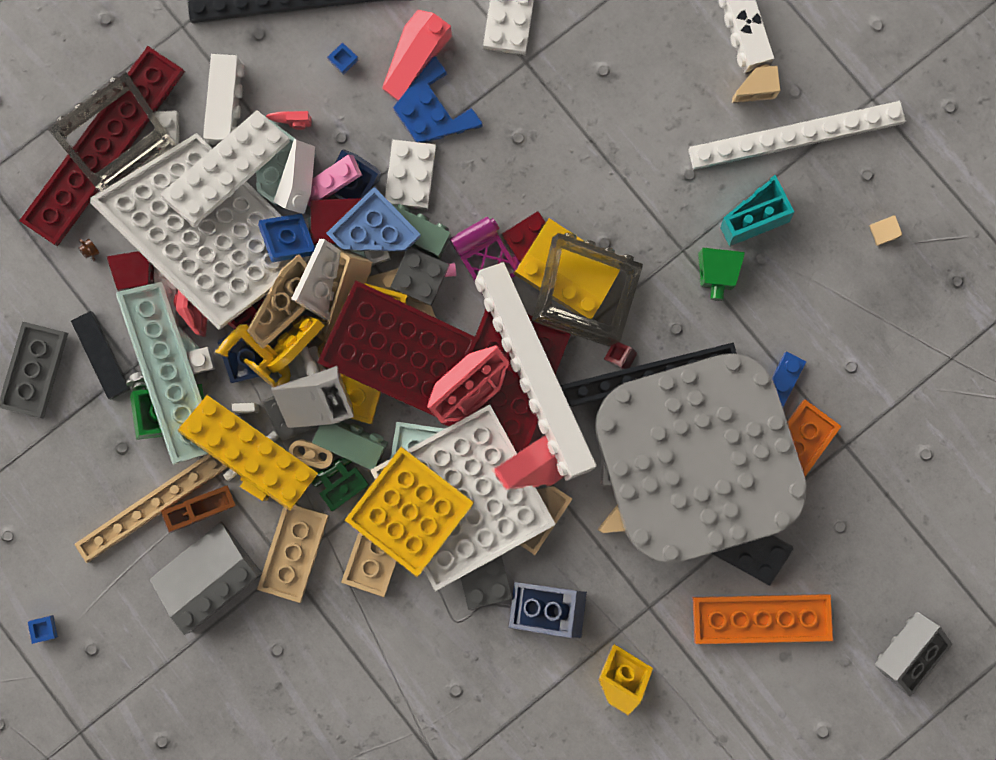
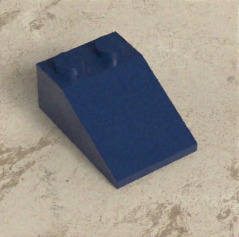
(548, 610)

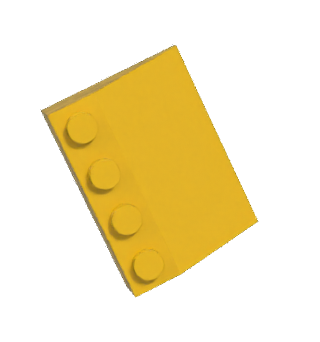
(579, 281)

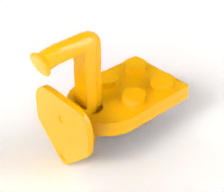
(279, 357)

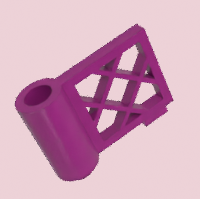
(480, 237)

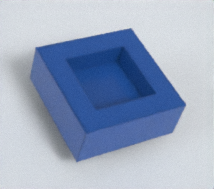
(342, 58)
(42, 629)

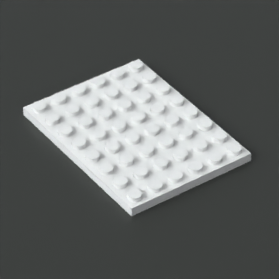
(218, 262)

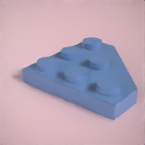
(373, 227)

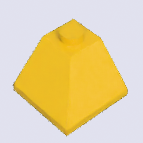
(624, 679)

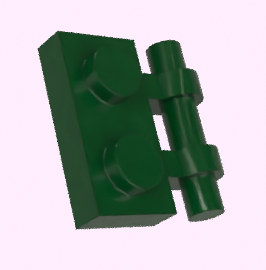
(344, 488)

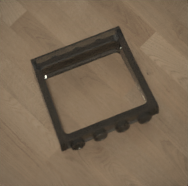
(137, 156)
(576, 324)

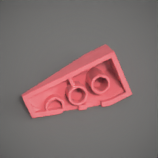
(419, 43)

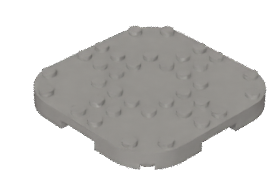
(700, 458)

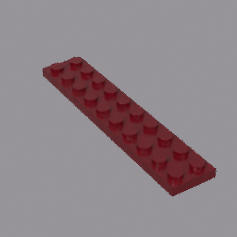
(102, 142)

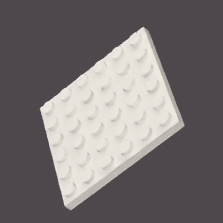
(499, 517)

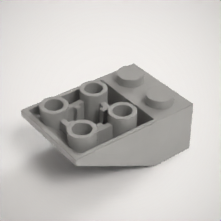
(314, 400)

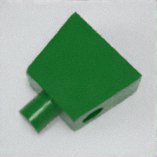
(719, 270)

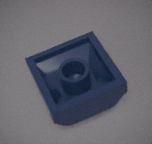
(361, 185)
(235, 364)

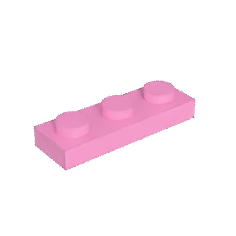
(334, 178)

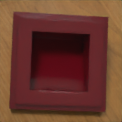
(620, 355)

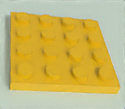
(409, 511)

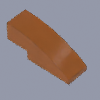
(198, 509)

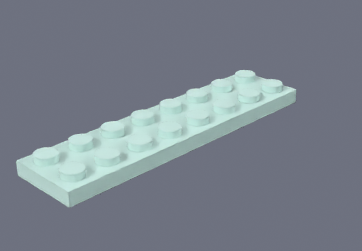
(162, 364)

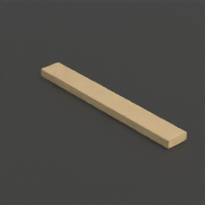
(149, 507)

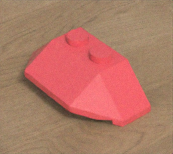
(190, 314)
(468, 385)

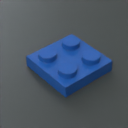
(286, 237)

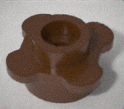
(88, 249)

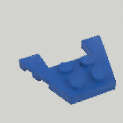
(424, 113)

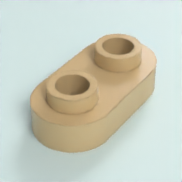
(312, 454)

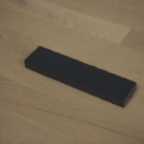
(100, 355)

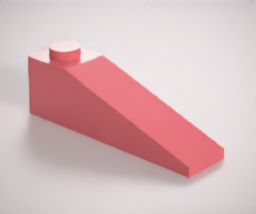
(530, 467)

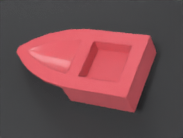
(296, 119)

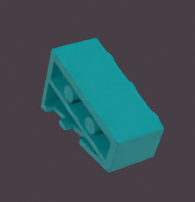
(758, 214)

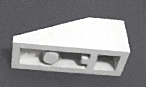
(297, 178)

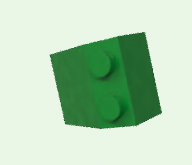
(144, 415)

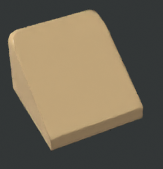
(885, 230)

